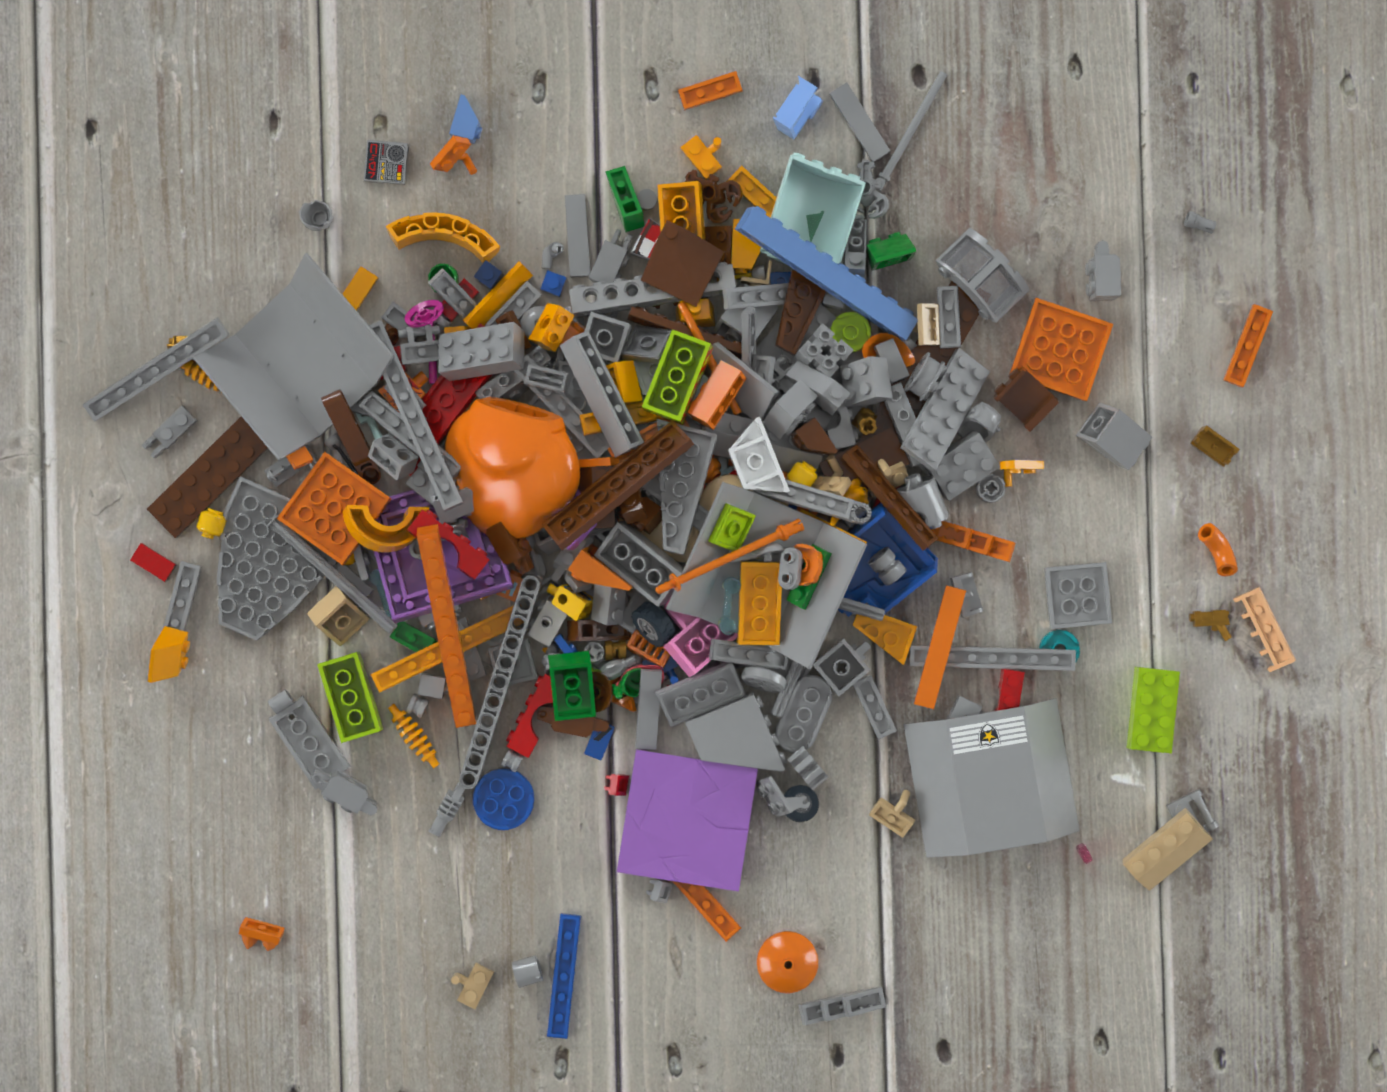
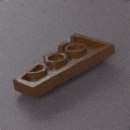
(798, 312)

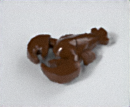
(715, 195)

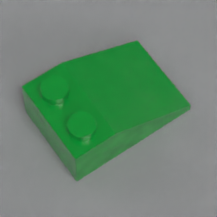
(889, 251)
(572, 685)

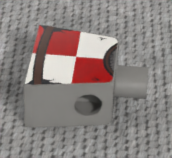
(646, 240)

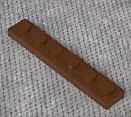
(641, 316)
(890, 497)

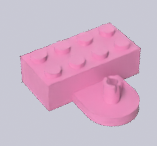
(692, 643)

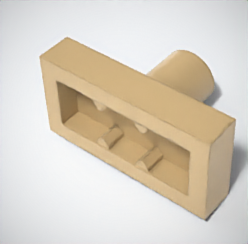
(928, 324)

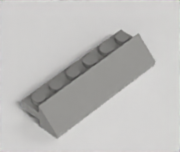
(732, 426)

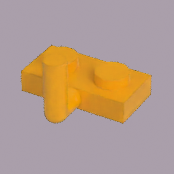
(702, 156)
(1015, 466)

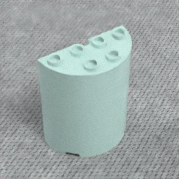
(810, 189)

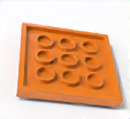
(1062, 348)
(319, 505)

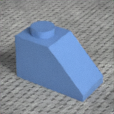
(465, 122)

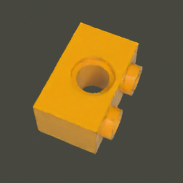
(551, 327)

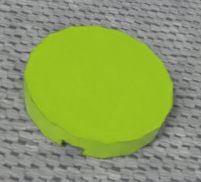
(851, 329)

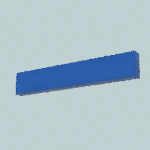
(563, 976)

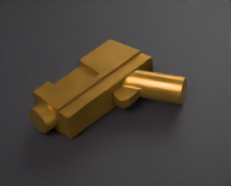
(1215, 618)

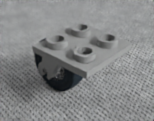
(798, 802)

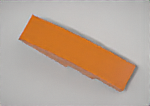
(975, 541)

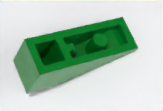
(625, 199)

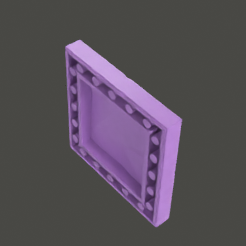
(405, 577)
(687, 820)

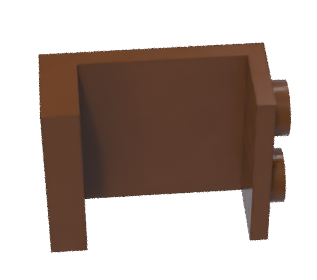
(1025, 398)

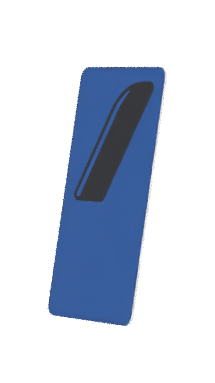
(598, 743)

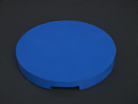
(503, 799)

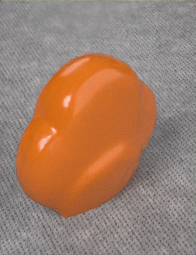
(514, 464)

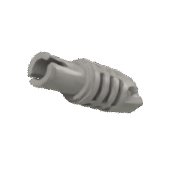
(447, 809)

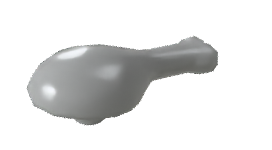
(764, 552)

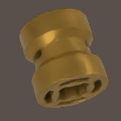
(610, 649)

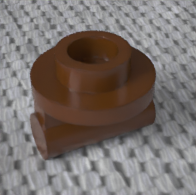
(392, 333)

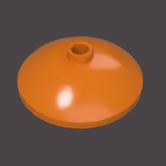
(782, 948)

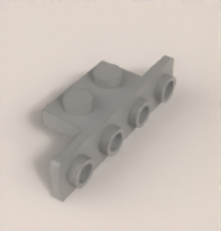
(509, 383)

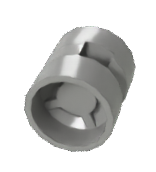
(888, 568)

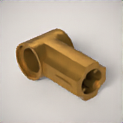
(865, 421)

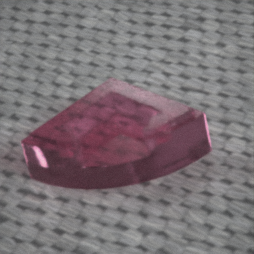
(1084, 853)

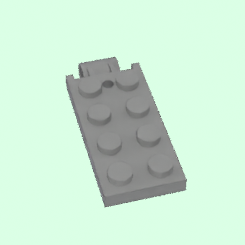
(305, 735)

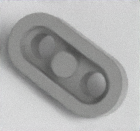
(790, 568)

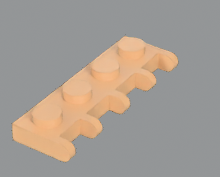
(1266, 628)

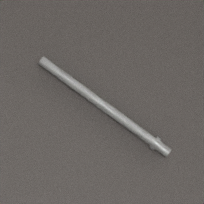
(884, 176)

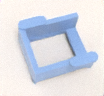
(797, 108)

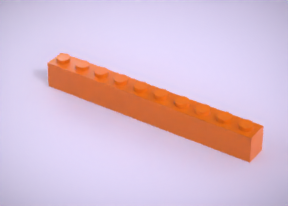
(446, 625)

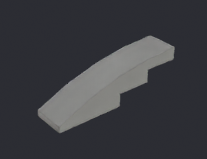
(842, 1005)

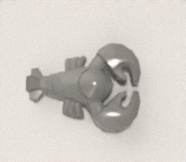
(870, 194)

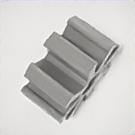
(807, 768)

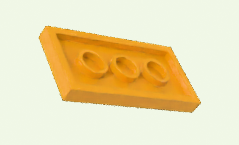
(759, 603)

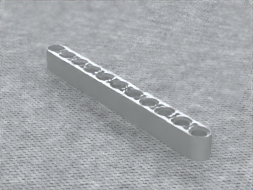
(499, 691)

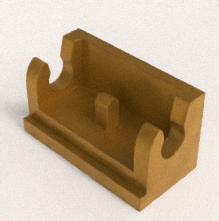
(1214, 445)

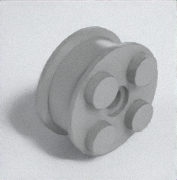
(925, 377)

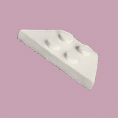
(756, 460)

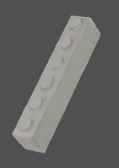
(601, 394)

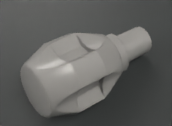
(616, 667)

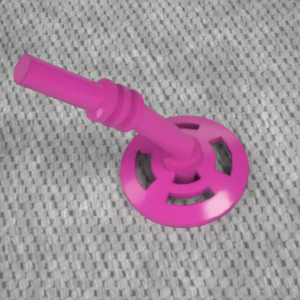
(426, 317)

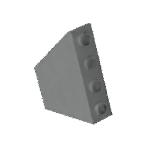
(737, 735)

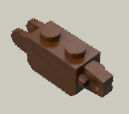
(510, 548)
(578, 727)

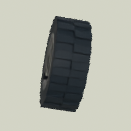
(653, 624)

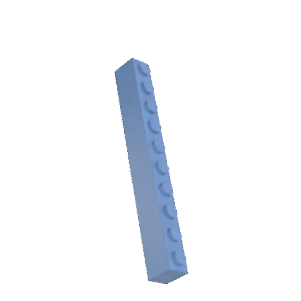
(826, 273)

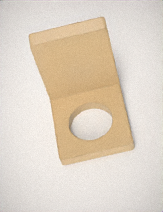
(757, 282)

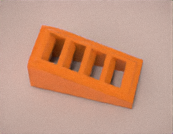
(632, 647)

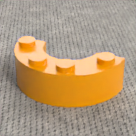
(377, 536)

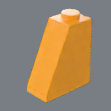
(743, 251)

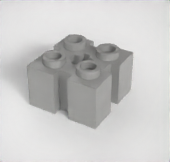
(823, 351)

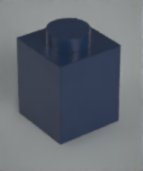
(488, 275)

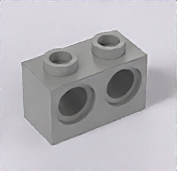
(393, 456)

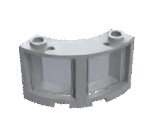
(982, 275)

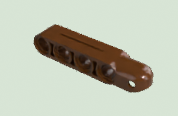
(351, 435)

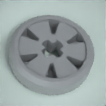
(763, 679)

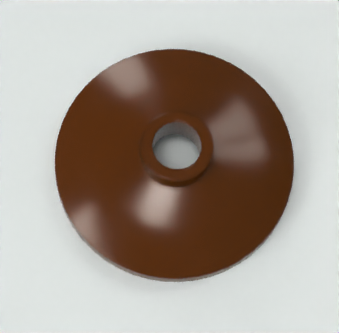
(602, 684)

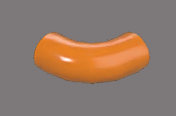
(1219, 548)

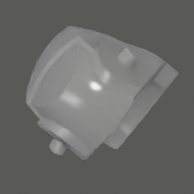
(981, 419)

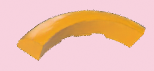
(443, 228)

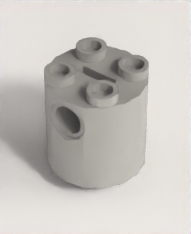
(925, 499)

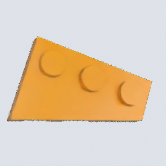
(889, 634)

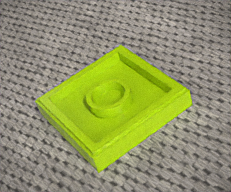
(731, 527)

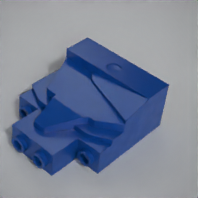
(882, 532)

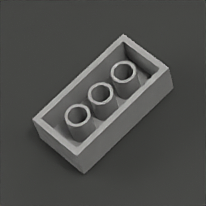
(481, 351)
(638, 561)

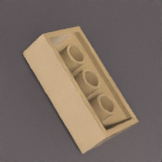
(1166, 849)

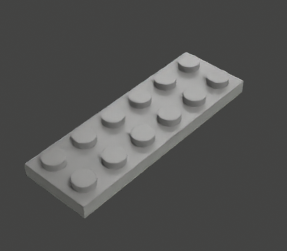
(945, 410)

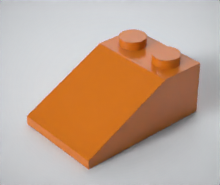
(592, 570)

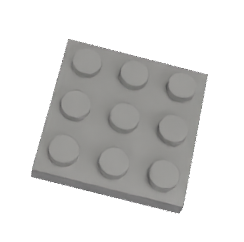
(1078, 595)

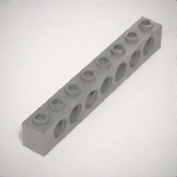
(643, 298)

